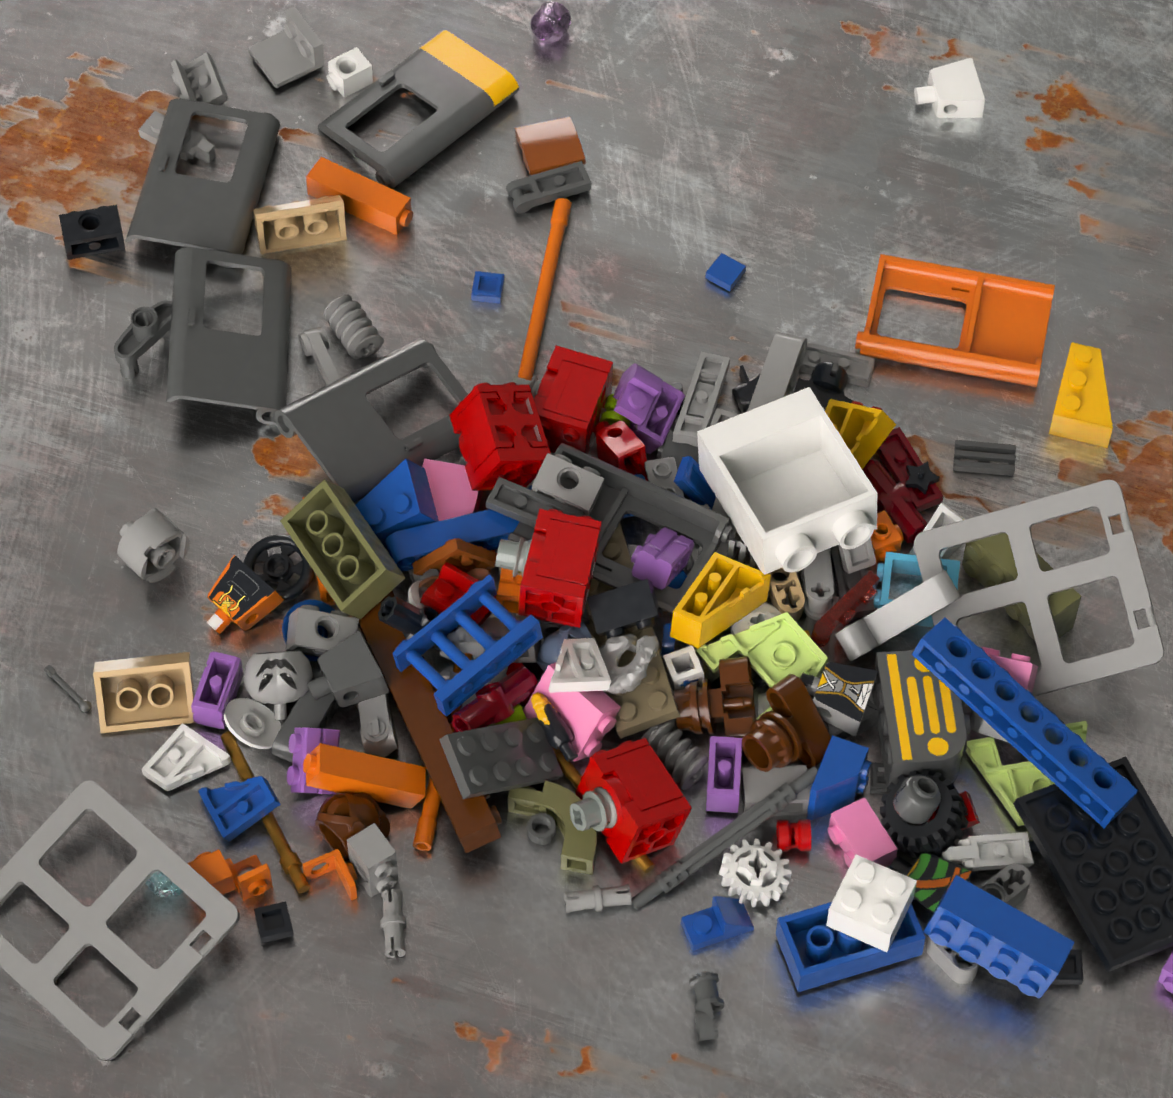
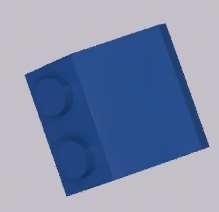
(839, 777)

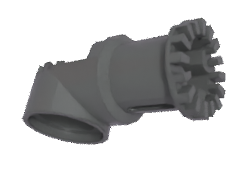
(707, 1004)

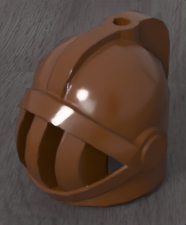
(347, 815)

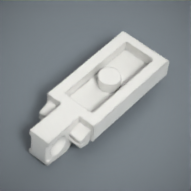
(991, 851)

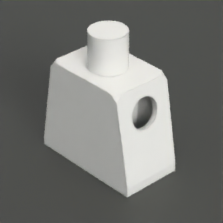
(953, 91)

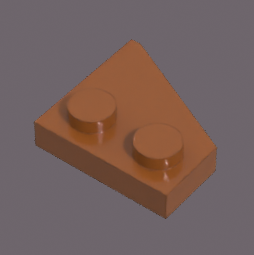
(457, 553)

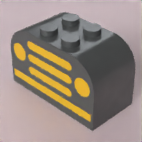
(917, 719)

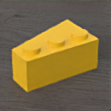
(1082, 400)
(860, 428)
(718, 599)

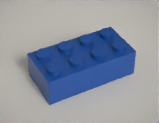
(998, 937)
(825, 955)

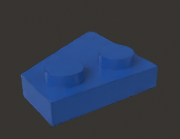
(239, 805)

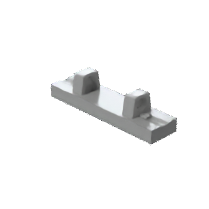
(701, 397)

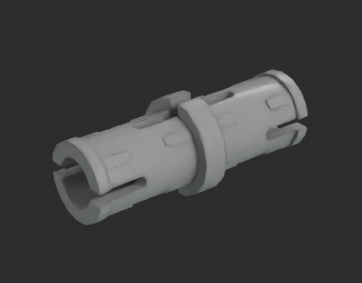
(597, 898)
(393, 923)

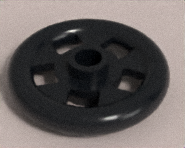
(259, 554)

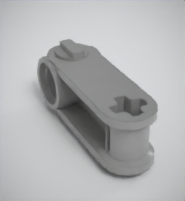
(818, 585)
(377, 726)

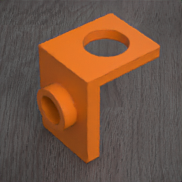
(333, 861)
(254, 881)

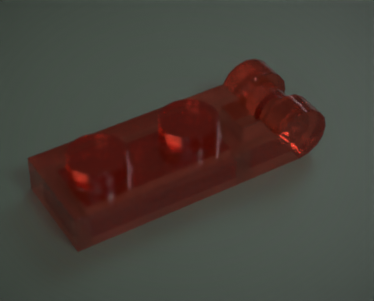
(845, 608)

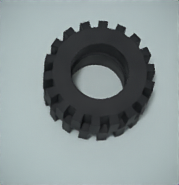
(937, 833)

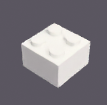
(871, 903)

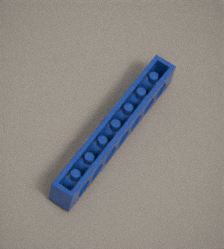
(1024, 722)

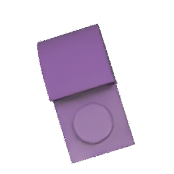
(636, 393)

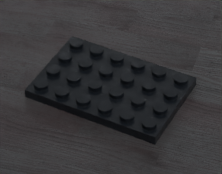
(1110, 875)

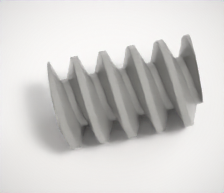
(352, 327)
(675, 754)

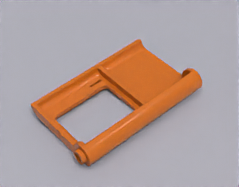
(1000, 328)

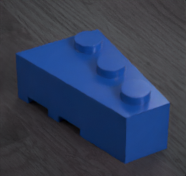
(399, 501)

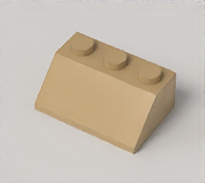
(300, 224)
(144, 692)

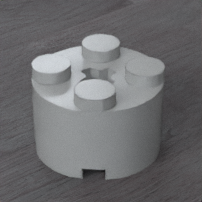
(152, 546)

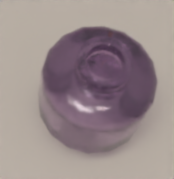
(550, 22)

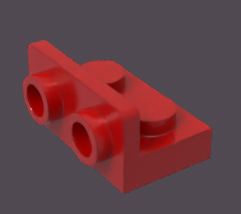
(449, 588)

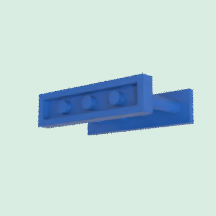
(476, 672)

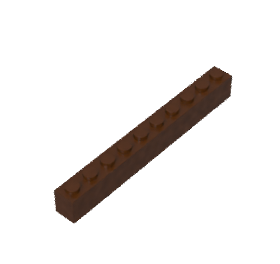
(414, 696)

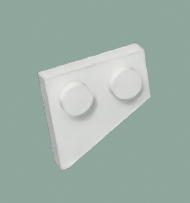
(579, 668)
(184, 759)

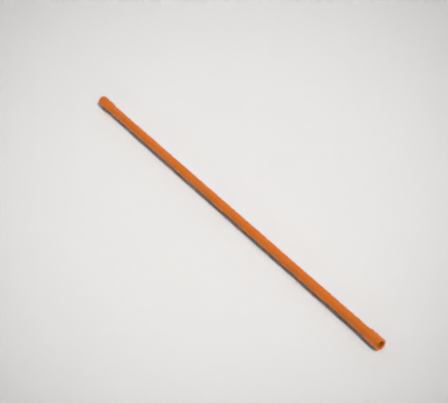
(428, 820)

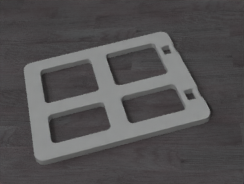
(1036, 586)
(91, 924)

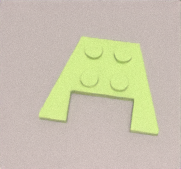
(774, 650)
(1013, 779)

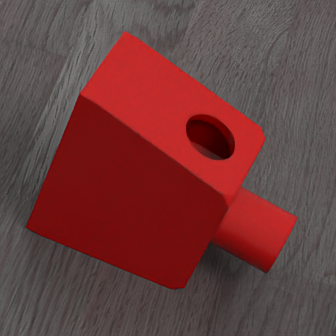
(620, 443)

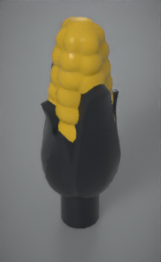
(555, 728)

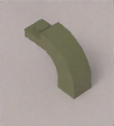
(579, 846)

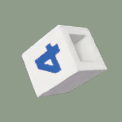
(683, 668)

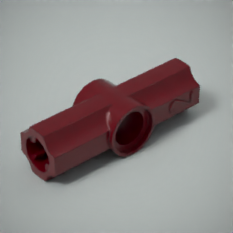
(895, 501)
(495, 701)

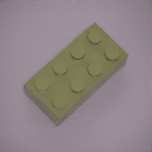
(342, 549)
(993, 564)

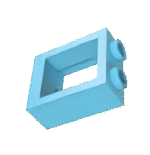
(908, 565)

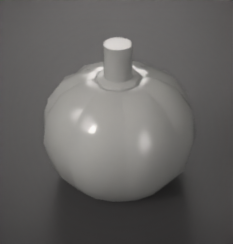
(278, 678)

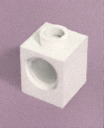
(349, 72)

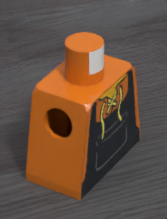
(240, 597)

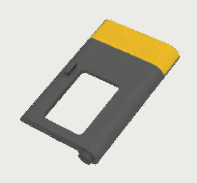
(446, 76)

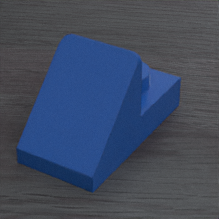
(718, 923)

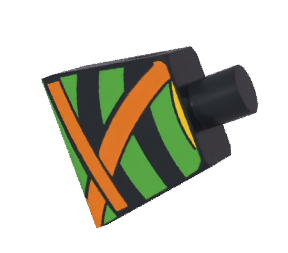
(932, 878)

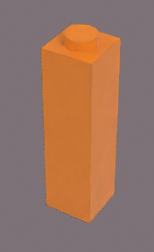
(360, 195)
(358, 772)

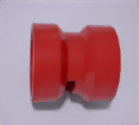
(793, 835)

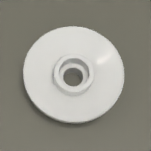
(252, 722)

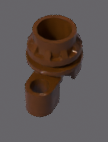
(730, 704)
(789, 731)

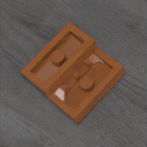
(549, 145)

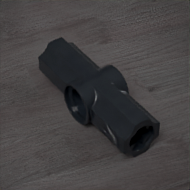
(406, 616)

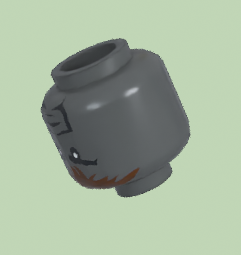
(917, 799)

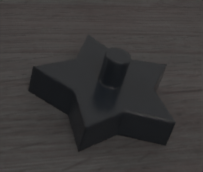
(920, 477)

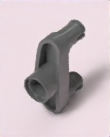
(139, 339)

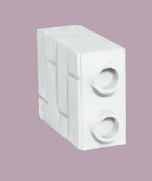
(788, 482)

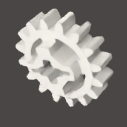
(755, 872)

